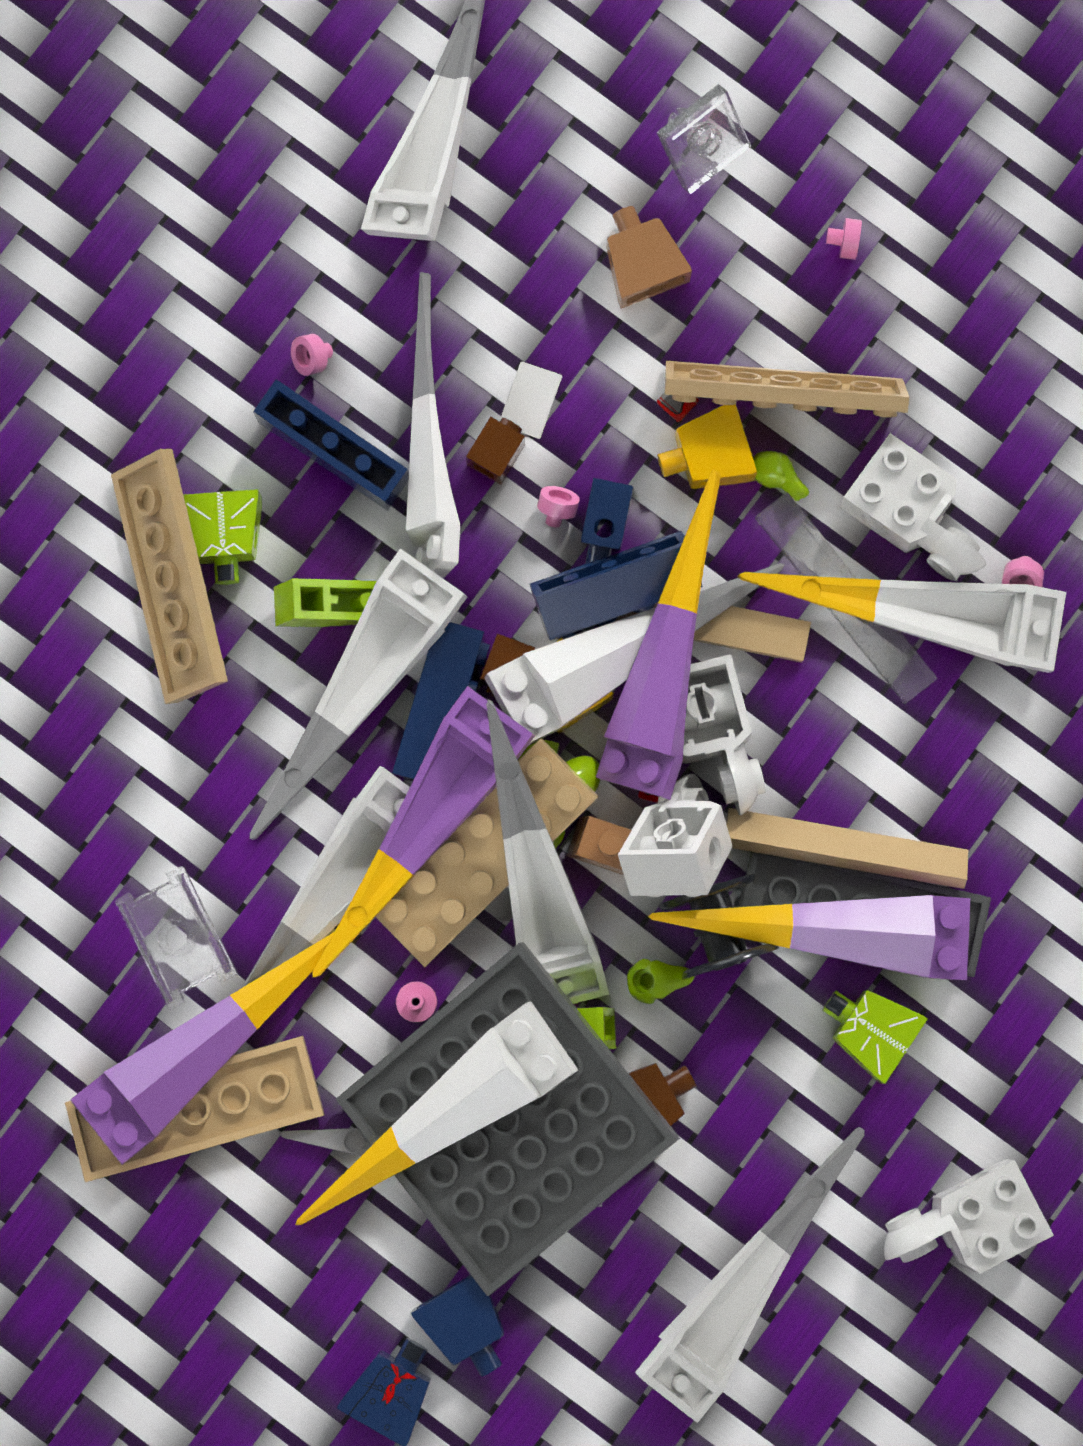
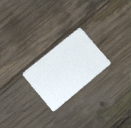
(531, 398)

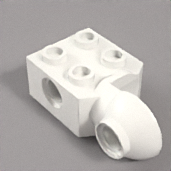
(904, 502)
(720, 727)
(676, 844)
(979, 1219)

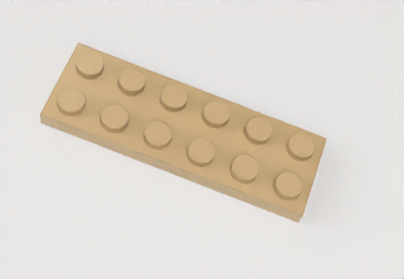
(774, 386)
(169, 577)
(472, 862)
(244, 1098)

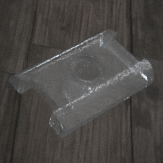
(152, 918)

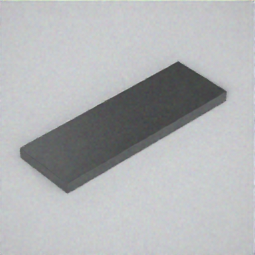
(797, 881)

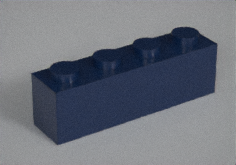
(331, 445)
(606, 587)
(444, 677)

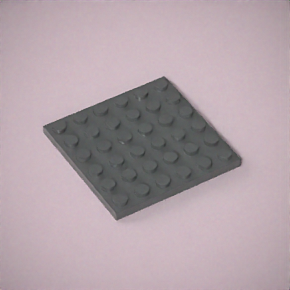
(541, 1167)

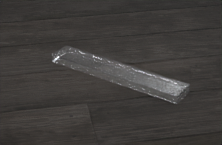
(814, 556)

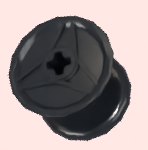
(720, 949)

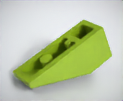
(320, 602)

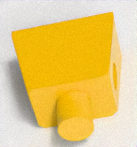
(709, 444)

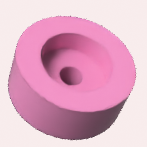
(847, 239)
(310, 354)
(557, 504)
(1023, 571)
(424, 1009)

